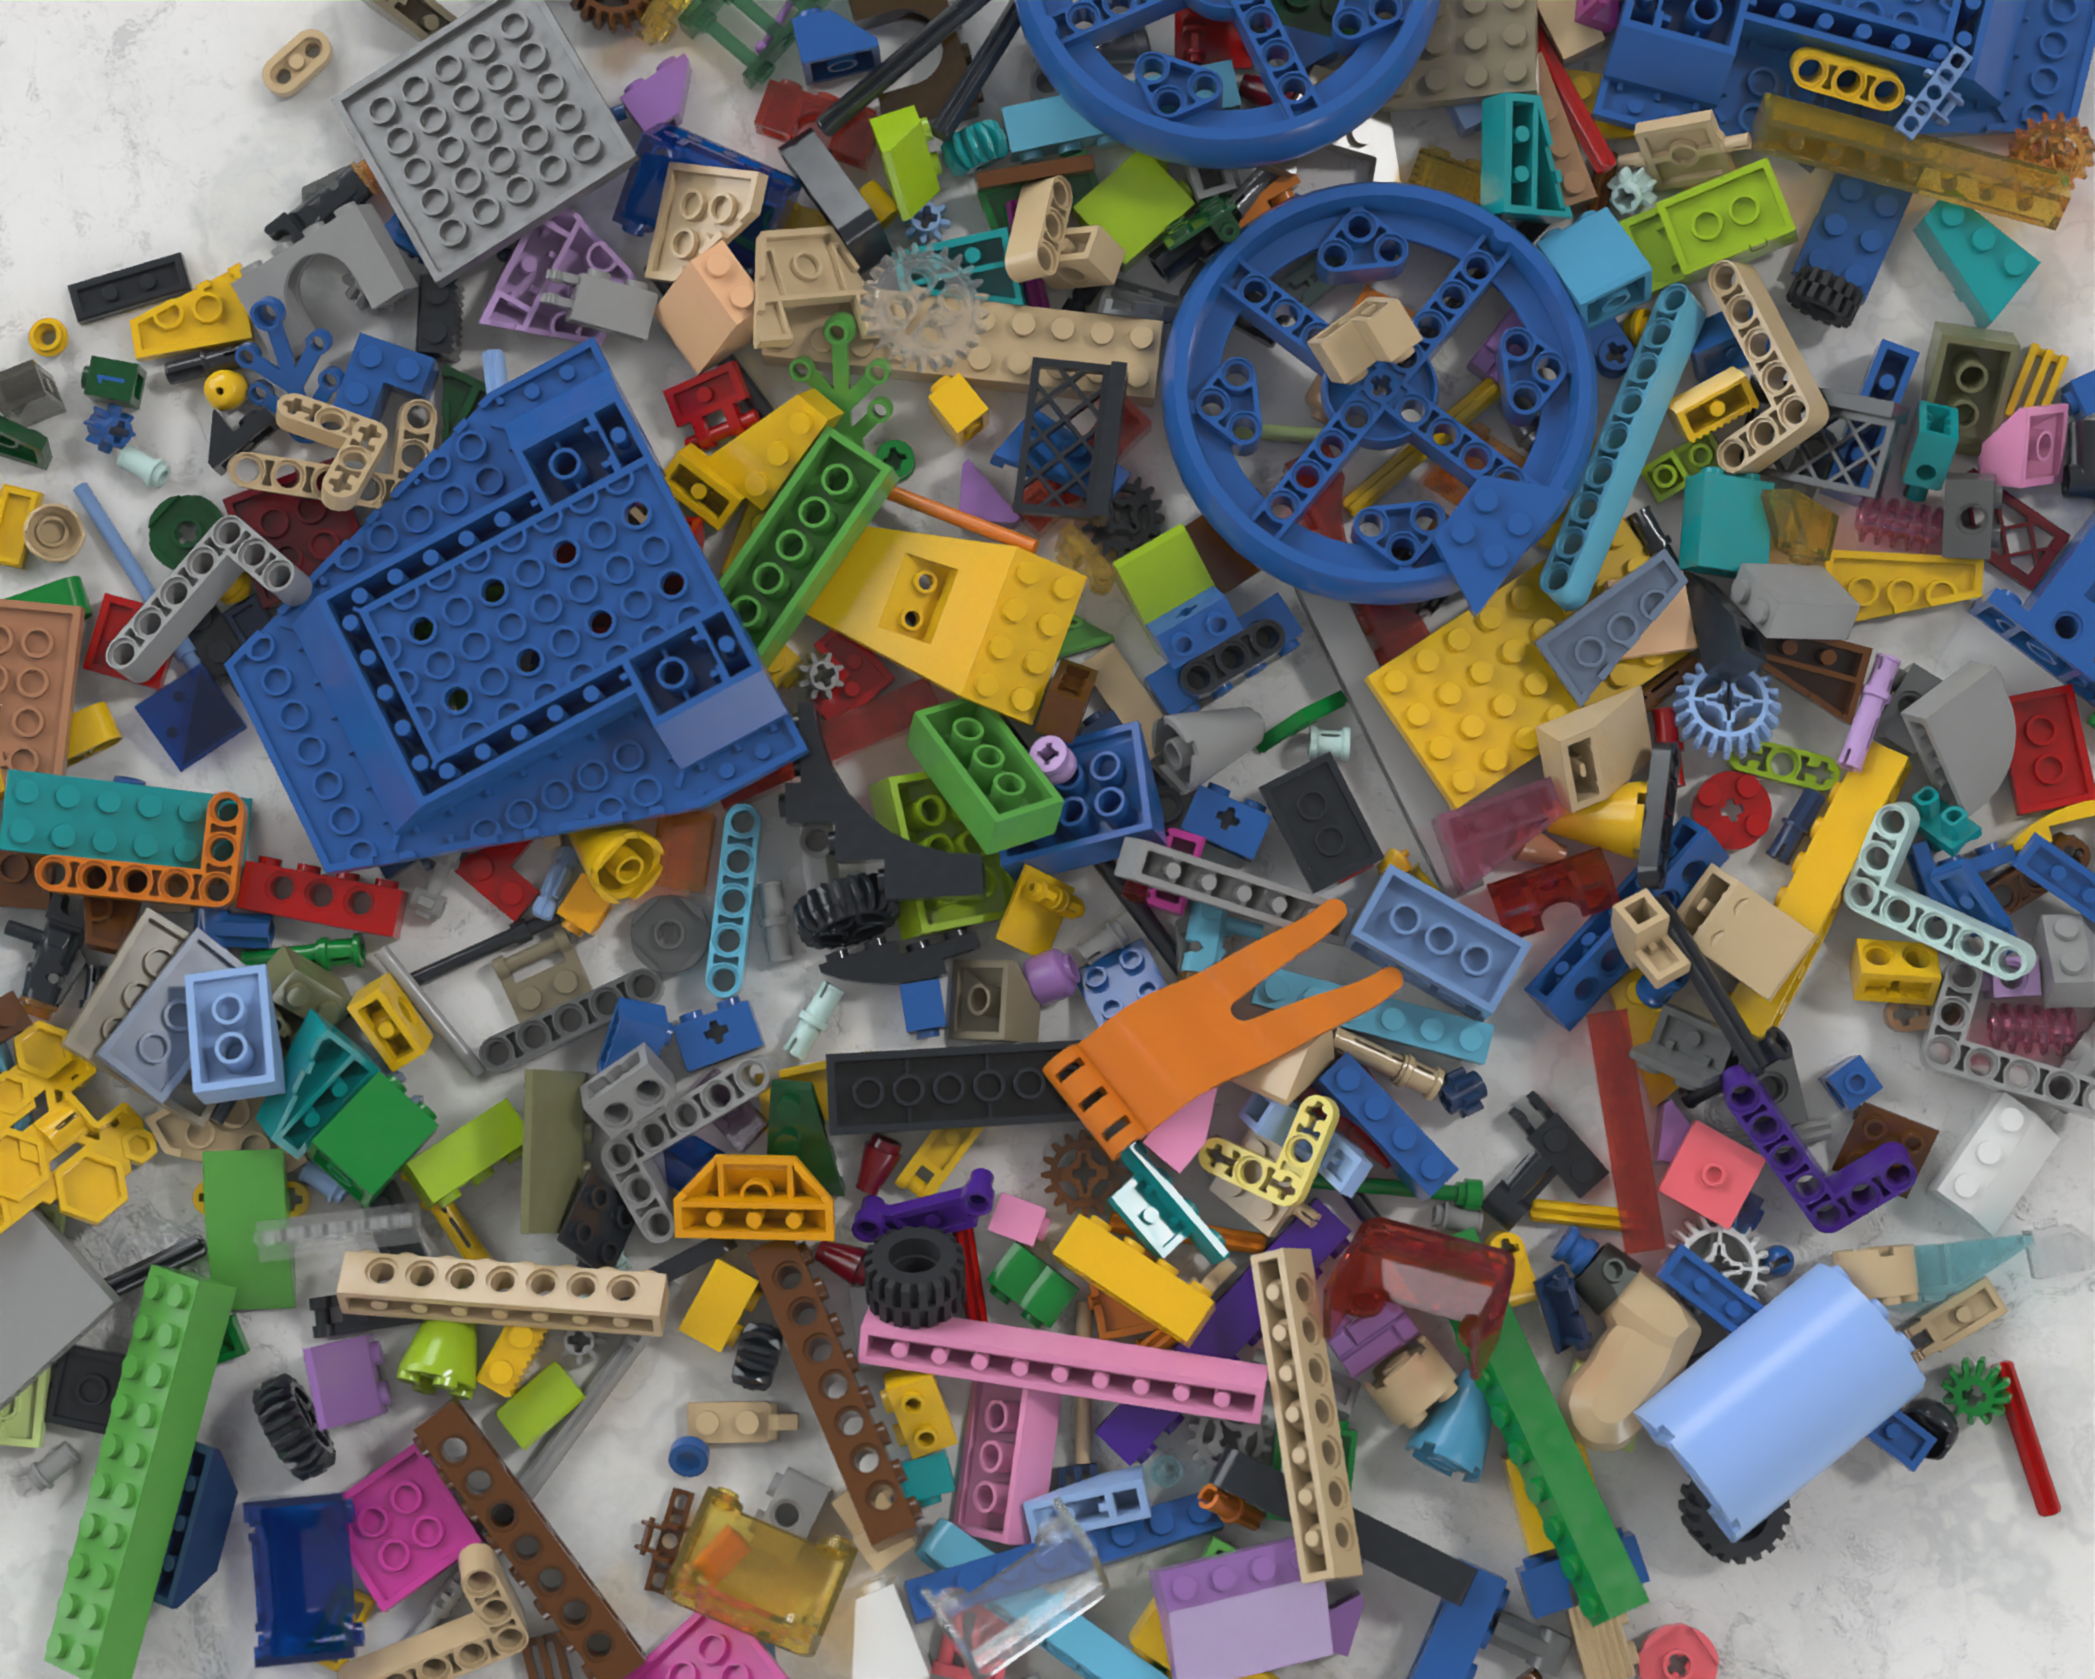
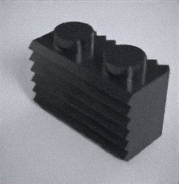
(439, 319)

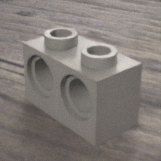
(624, 1085)

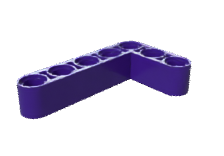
(1800, 1162)

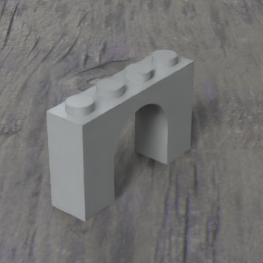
(352, 237)

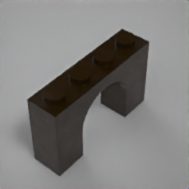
(932, 93)

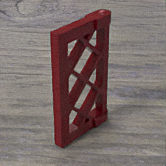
(2032, 518)

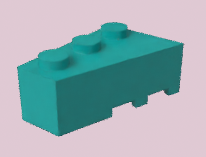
(1517, 161)
(1975, 258)
(320, 1079)

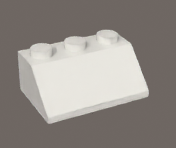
(1994, 1162)

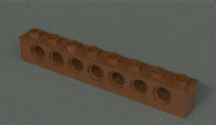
(454, 1421)
(882, 1526)

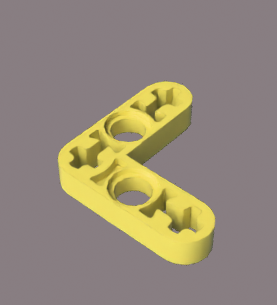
(1287, 1165)

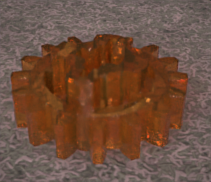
(2046, 145)

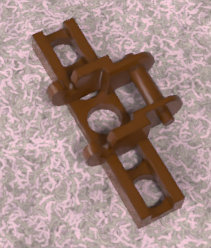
(666, 1527)

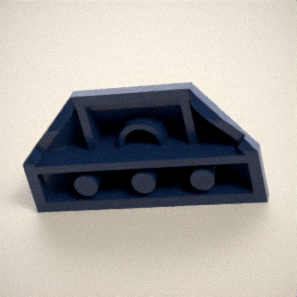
(198, 1527)

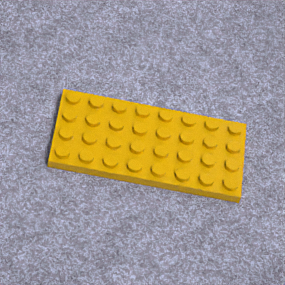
(1482, 686)

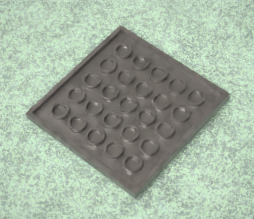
(484, 133)

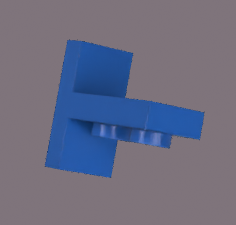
(1922, 864)

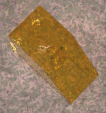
(1799, 525)

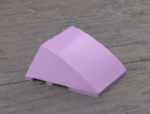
(561, 245)

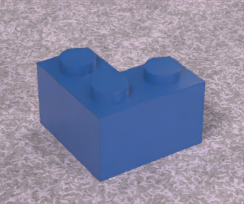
(384, 368)

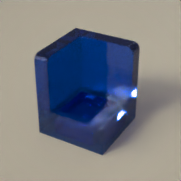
(686, 1160)

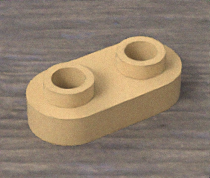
(294, 60)

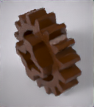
(1059, 1174)

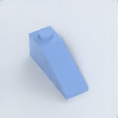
(1096, 1501)

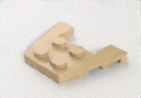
(802, 270)

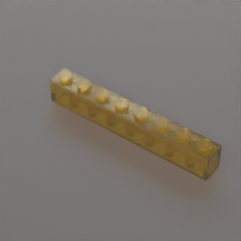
(1920, 166)

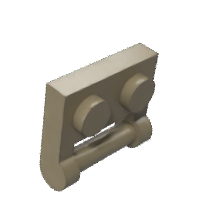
(547, 987)

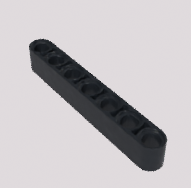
(1376, 1540)

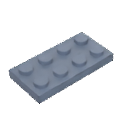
(153, 1038)

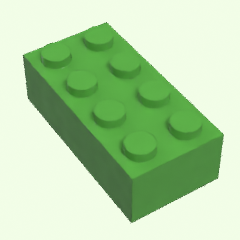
(984, 774)

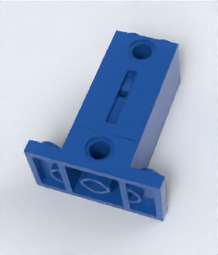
(2059, 602)

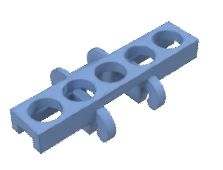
(1921, 112)

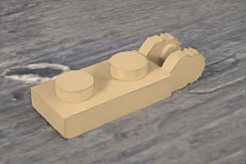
(1956, 1318)

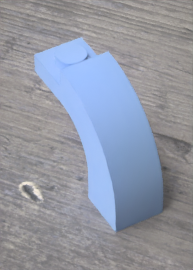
(1343, 1161)

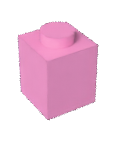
(1019, 1220)

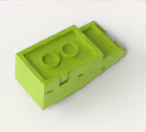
(1711, 223)

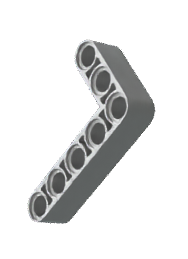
(195, 590)
(1999, 1062)
(675, 1130)

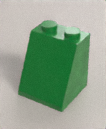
(372, 1138)

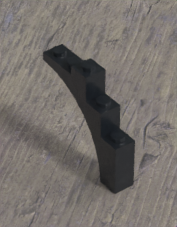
(909, 869)

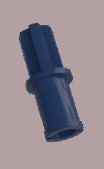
(1796, 825)

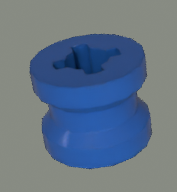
(1574, 1250)

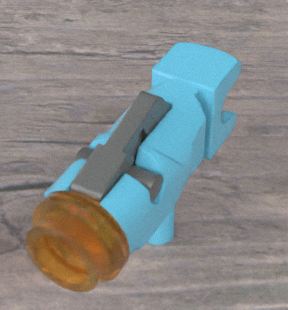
(1202, 936)

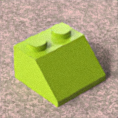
(907, 159)

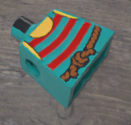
(1929, 449)

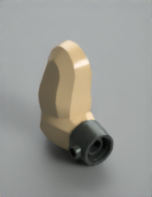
(1636, 1357)

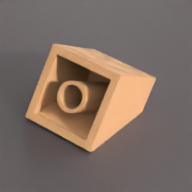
(709, 308)

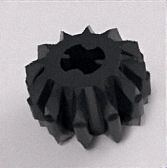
(757, 1356)

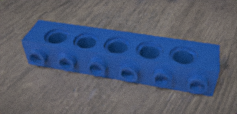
(1591, 958)

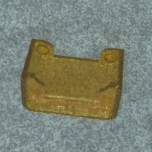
(758, 1575)

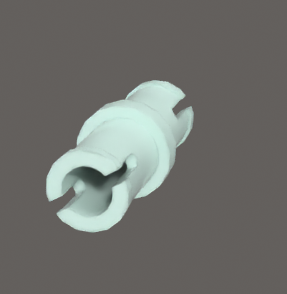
(813, 1020)

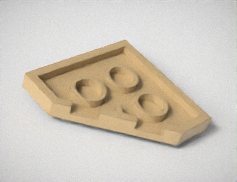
(699, 211)
(237, 1133)

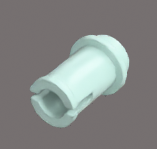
(151, 470)

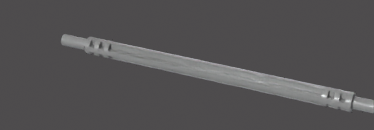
(550, 1456)

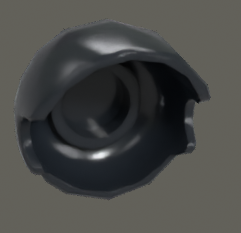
(1936, 1420)

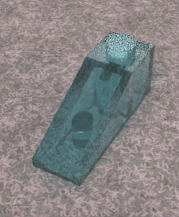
(1957, 1264)

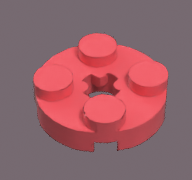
(1681, 1641)

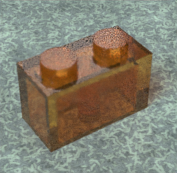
(687, 850)

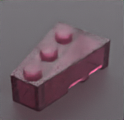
(1491, 830)

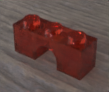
(789, 108)
(1575, 879)

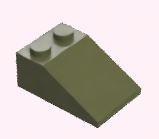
(1971, 372)

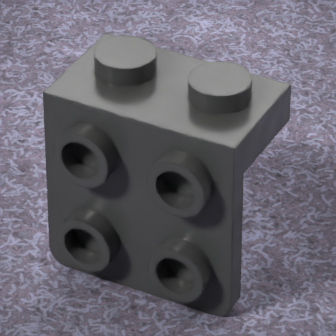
(1685, 1049)

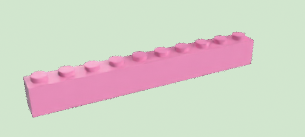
(1070, 1366)

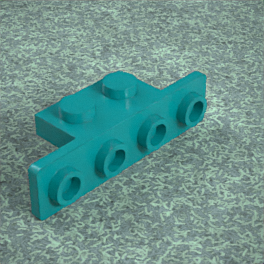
(1159, 1212)

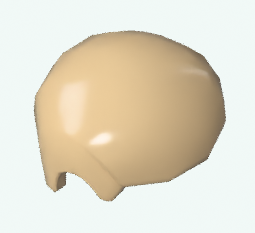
(54, 533)

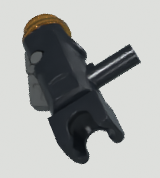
(324, 197)
(56, 958)

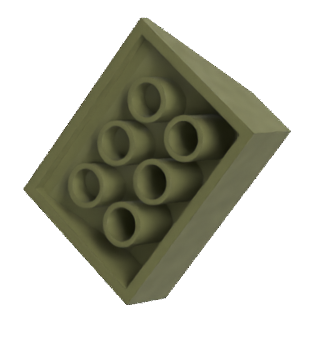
(553, 1148)

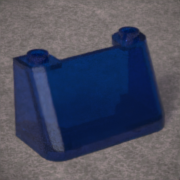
(668, 143)
(303, 1578)

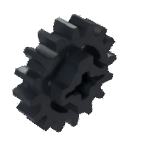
(1138, 536)

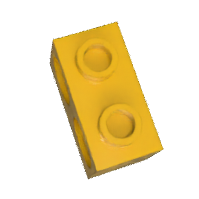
(1894, 972)

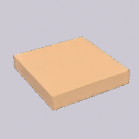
(1668, 633)

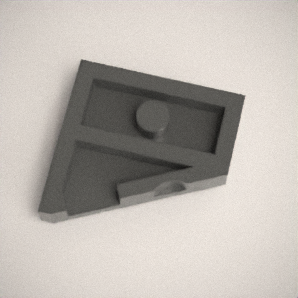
(1139, 302)

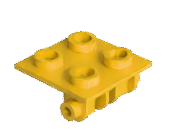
(1037, 911)

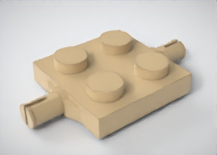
(1684, 149)
(1260, 1212)

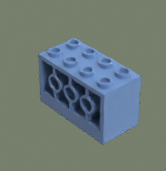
(1437, 944)

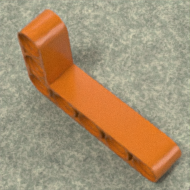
(158, 875)

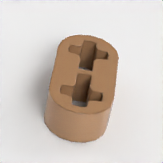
(1914, 1023)

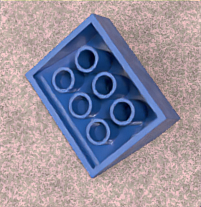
(1103, 803)

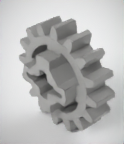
(1212, 1446)

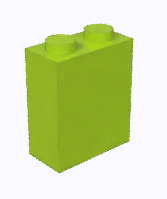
(1136, 205)

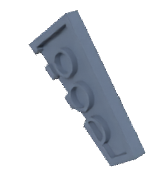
(1600, 633)

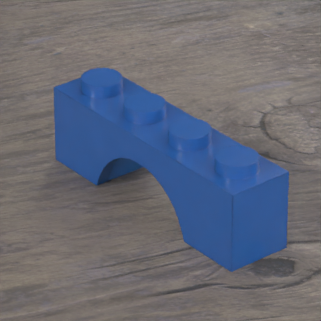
(1408, 1149)

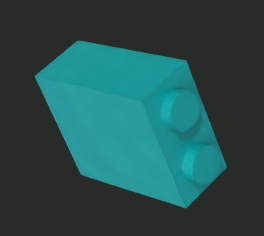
(1723, 523)

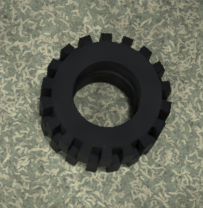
(915, 1276)
(1714, 1541)

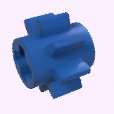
(99, 425)

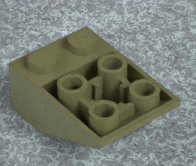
(301, 985)

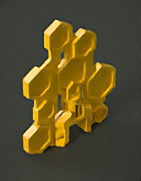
(93, 1179)

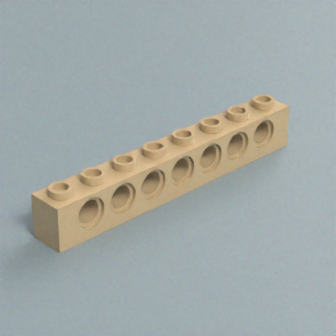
(520, 1306)
(1306, 1415)

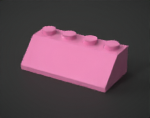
(1005, 1459)

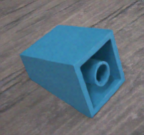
(1598, 266)

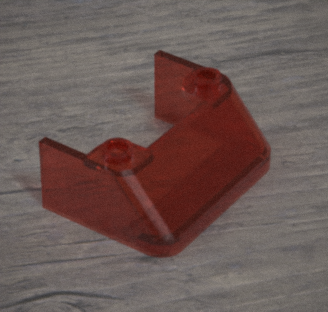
(1423, 1273)

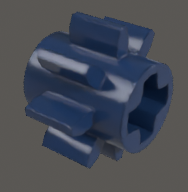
(1462, 1092)

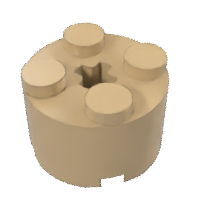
(1881, 1272)
(1411, 1382)

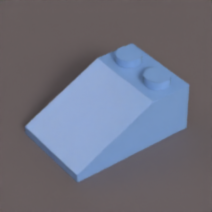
(233, 1035)

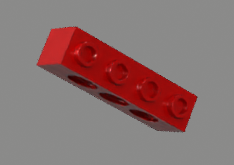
(259, 895)

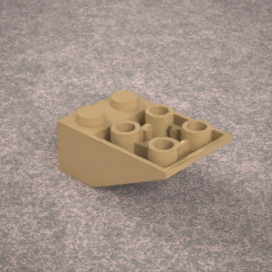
(1595, 748)
(1744, 932)

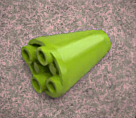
(442, 1359)

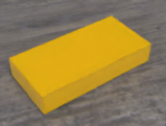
(14, 510)

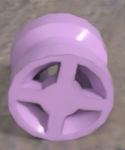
(1061, 766)

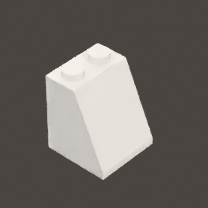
(886, 1634)

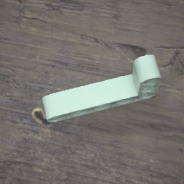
(1922, 908)

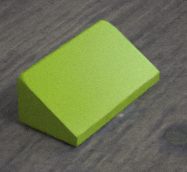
(540, 1405)

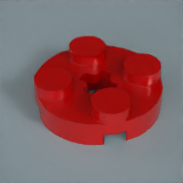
(1743, 791)

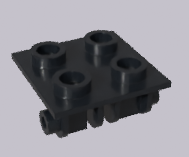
(596, 1224)

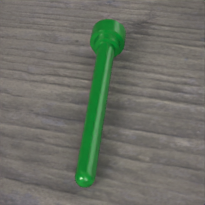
(1464, 1194)

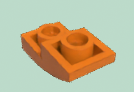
(1276, 192)

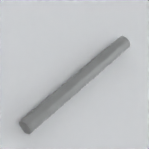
(430, 1011)

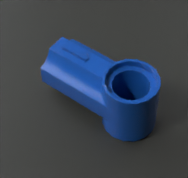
(236, 929)

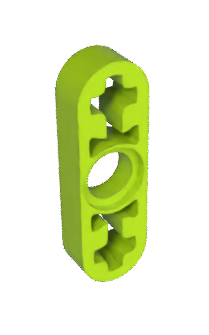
(1807, 780)

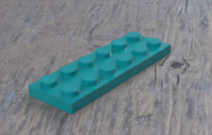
(109, 820)

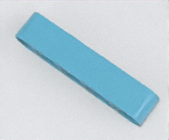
(726, 883)

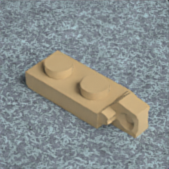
(738, 1421)

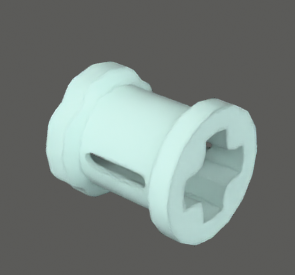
(1327, 741)

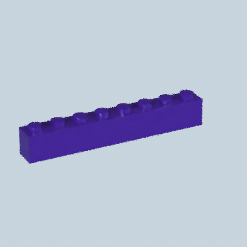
(1235, 1322)

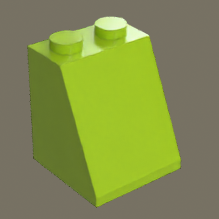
(1161, 576)

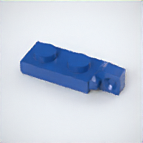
(1970, 895)

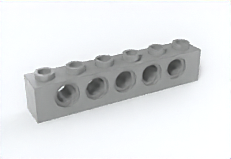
(1220, 886)

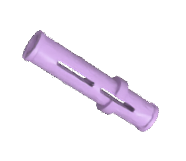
(1874, 698)

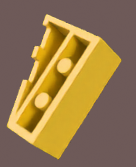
(772, 449)

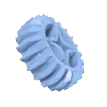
(1759, 705)

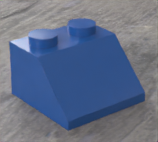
(833, 46)

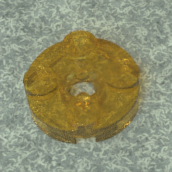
(660, 19)

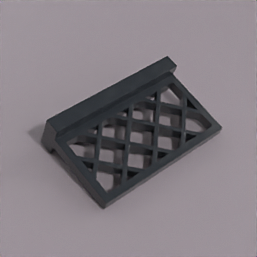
(1852, 409)
(1106, 441)

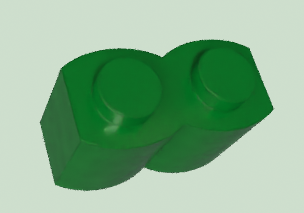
(1032, 1285)

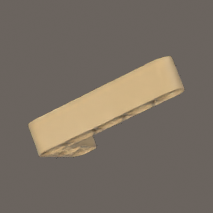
(1769, 370)
(309, 471)
(462, 1645)

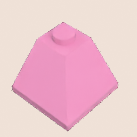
(2027, 447)

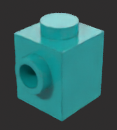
(928, 1477)

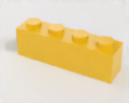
(1135, 1280)

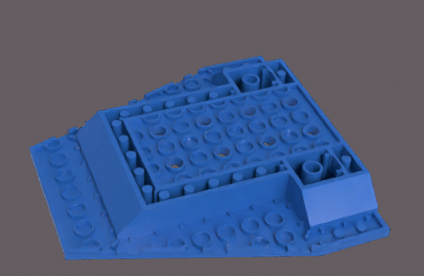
(1728, 53)
(607, 726)

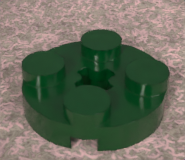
(168, 520)

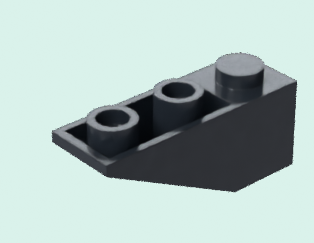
(1725, 635)

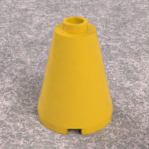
(1609, 824)
(618, 860)

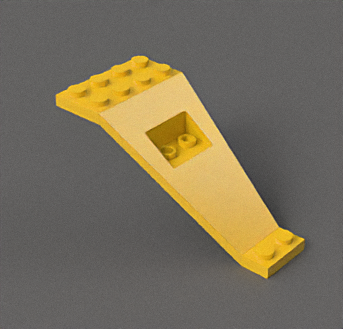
(980, 627)

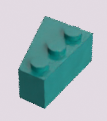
(987, 254)

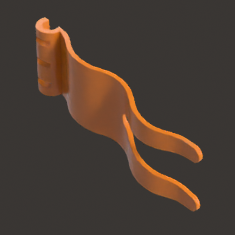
(1188, 1042)

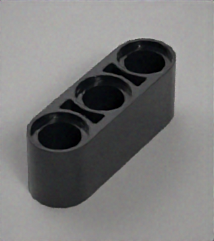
(1246, 645)

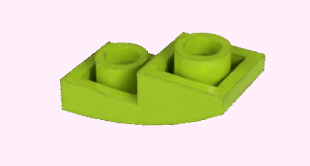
(1668, 472)

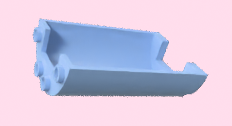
(1783, 1397)

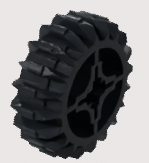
(844, 912)
(292, 1427)

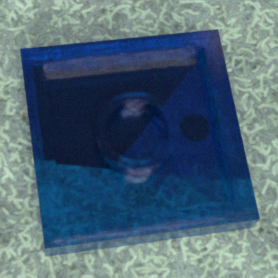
(191, 716)

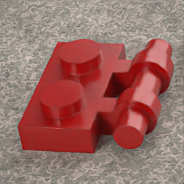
(706, 395)

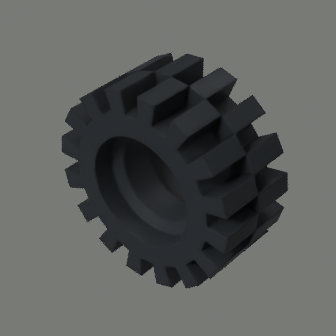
(1825, 296)

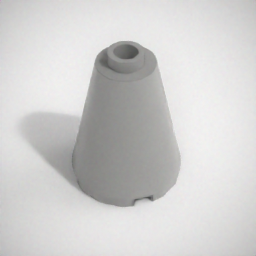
(1204, 743)

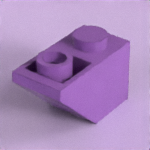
(661, 95)

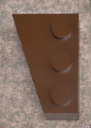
(1820, 671)

